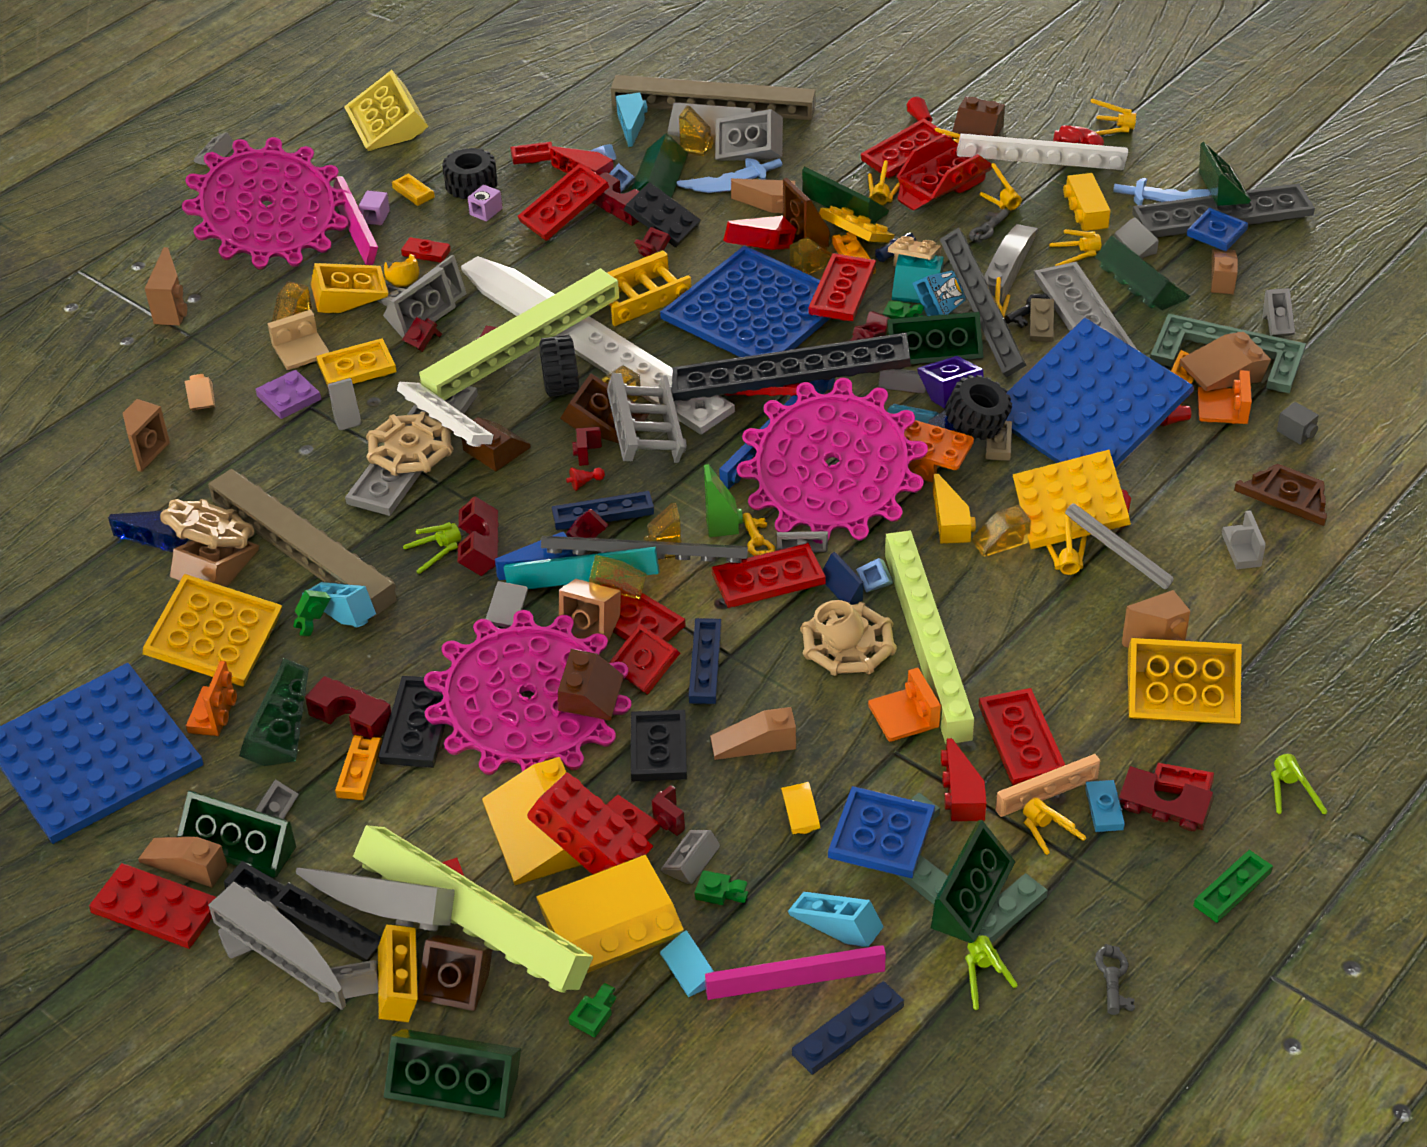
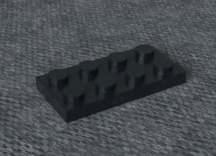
(409, 736)

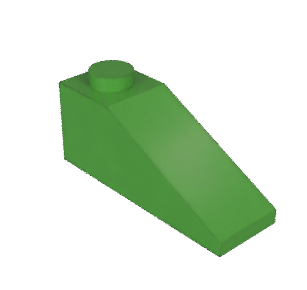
(721, 508)

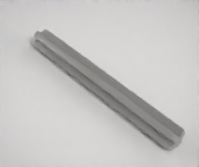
(1119, 546)

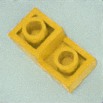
(800, 808)

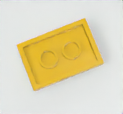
(857, 225)
(357, 362)

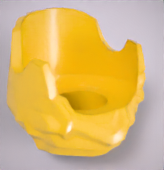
(402, 273)

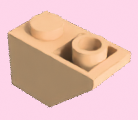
(199, 392)

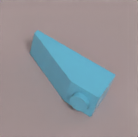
(631, 115)
(348, 603)
(840, 917)

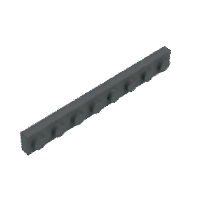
(983, 301)
(682, 551)

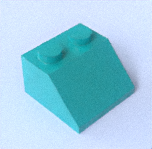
(910, 270)

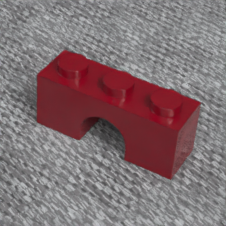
(614, 201)
(481, 545)
(332, 699)
(1189, 809)

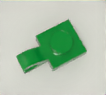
(897, 309)
(309, 608)
(717, 887)
(593, 1013)

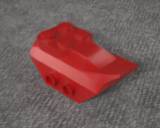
(937, 170)

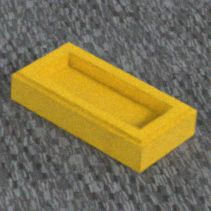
(413, 189)

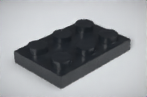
(663, 213)
(658, 745)

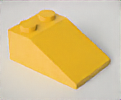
(346, 286)

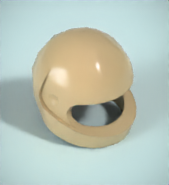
(843, 632)

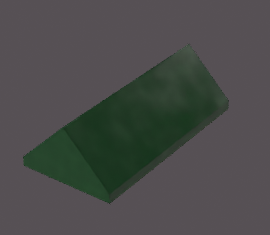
(661, 165)
(1220, 178)
(835, 194)
(940, 336)
(242, 832)
(972, 885)

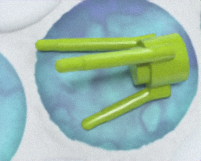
(446, 535)
(1290, 772)
(984, 955)

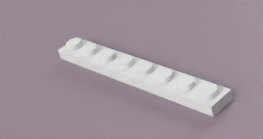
(1042, 151)

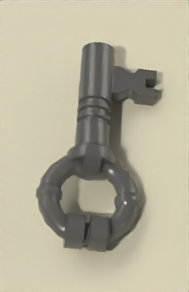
(987, 227)
(1112, 976)

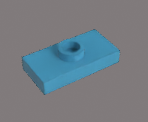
(1104, 806)

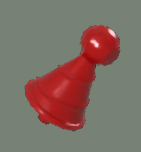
(580, 477)

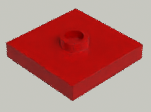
(646, 658)

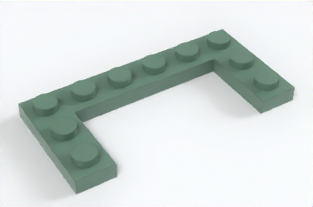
(1177, 328)
(1009, 905)

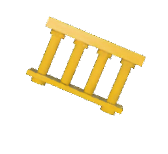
(642, 272)

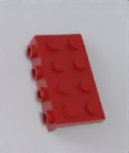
(586, 826)

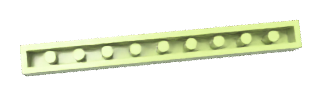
(520, 334)
(929, 636)
(478, 910)

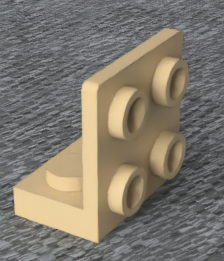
(909, 247)
(296, 339)

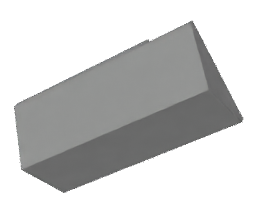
(707, 112)
(428, 297)

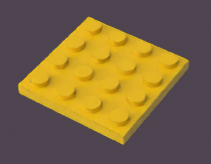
(1051, 489)
(212, 625)

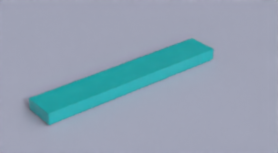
(564, 570)

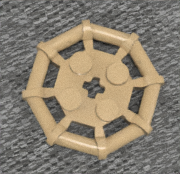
(421, 439)
(207, 524)
(853, 659)

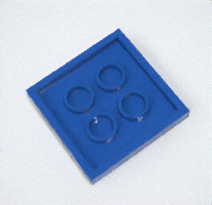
(881, 832)

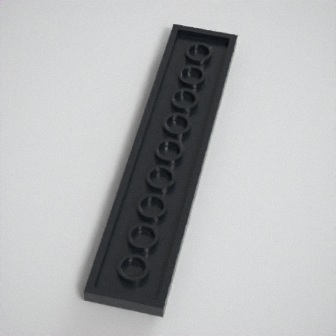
(790, 367)

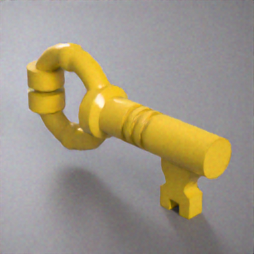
(756, 538)

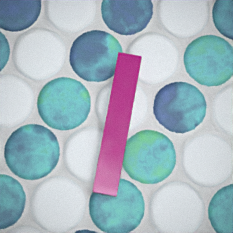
(356, 224)
(795, 972)

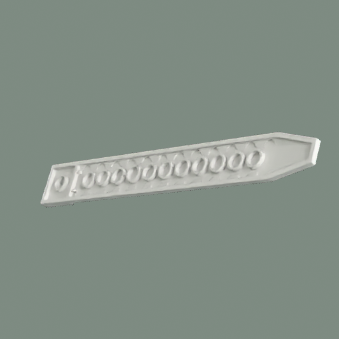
(594, 341)

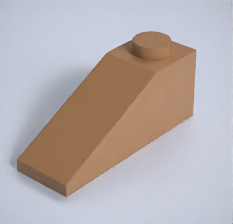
(759, 193)
(1224, 271)
(759, 734)
(186, 857)

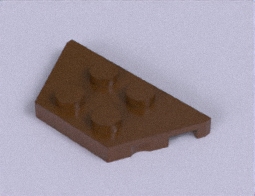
(1287, 491)

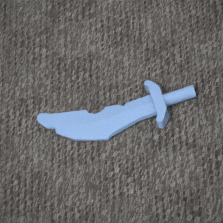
(723, 183)
(1157, 194)

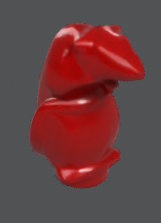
(1078, 135)

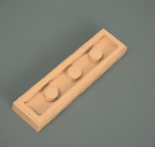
(1048, 785)

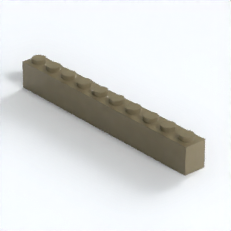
(663, 92)
(299, 538)

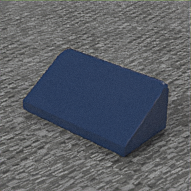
(843, 580)

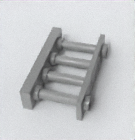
(626, 426)

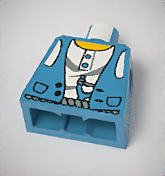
(939, 293)

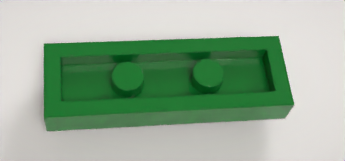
(1233, 886)

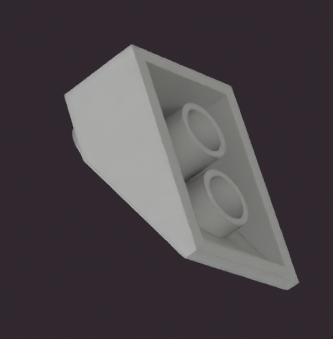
(749, 136)

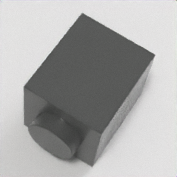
(1298, 423)

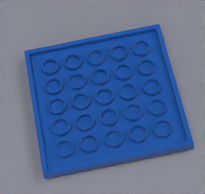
(748, 305)
(1093, 397)
(93, 752)

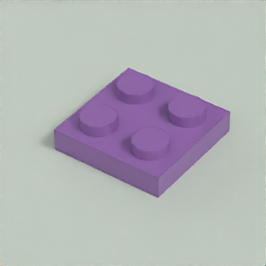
(288, 394)

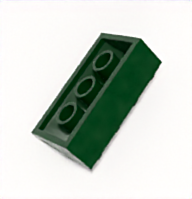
(451, 1072)

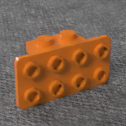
(944, 446)

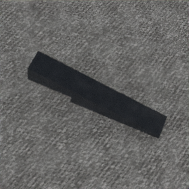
(309, 913)

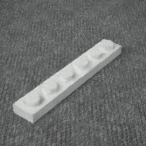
(445, 413)

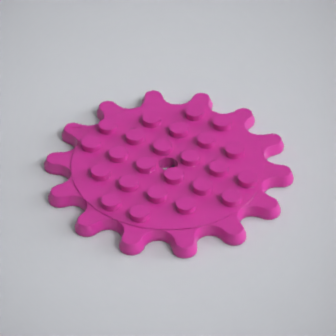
(234, 194)
(822, 426)
(486, 700)

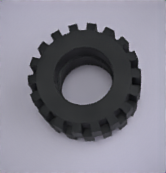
(468, 171)
(559, 365)
(978, 407)

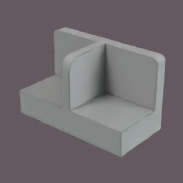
(1245, 543)
(505, 602)

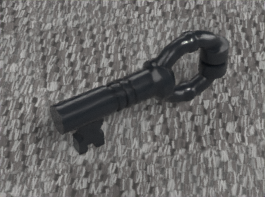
(1016, 316)

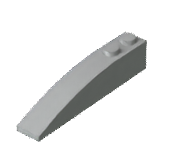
(1009, 258)
(386, 898)
(275, 938)

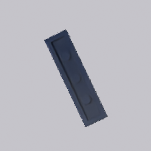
(608, 508)
(705, 661)
(847, 1027)

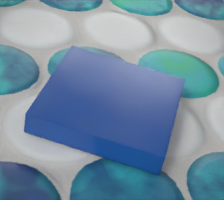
(1217, 229)

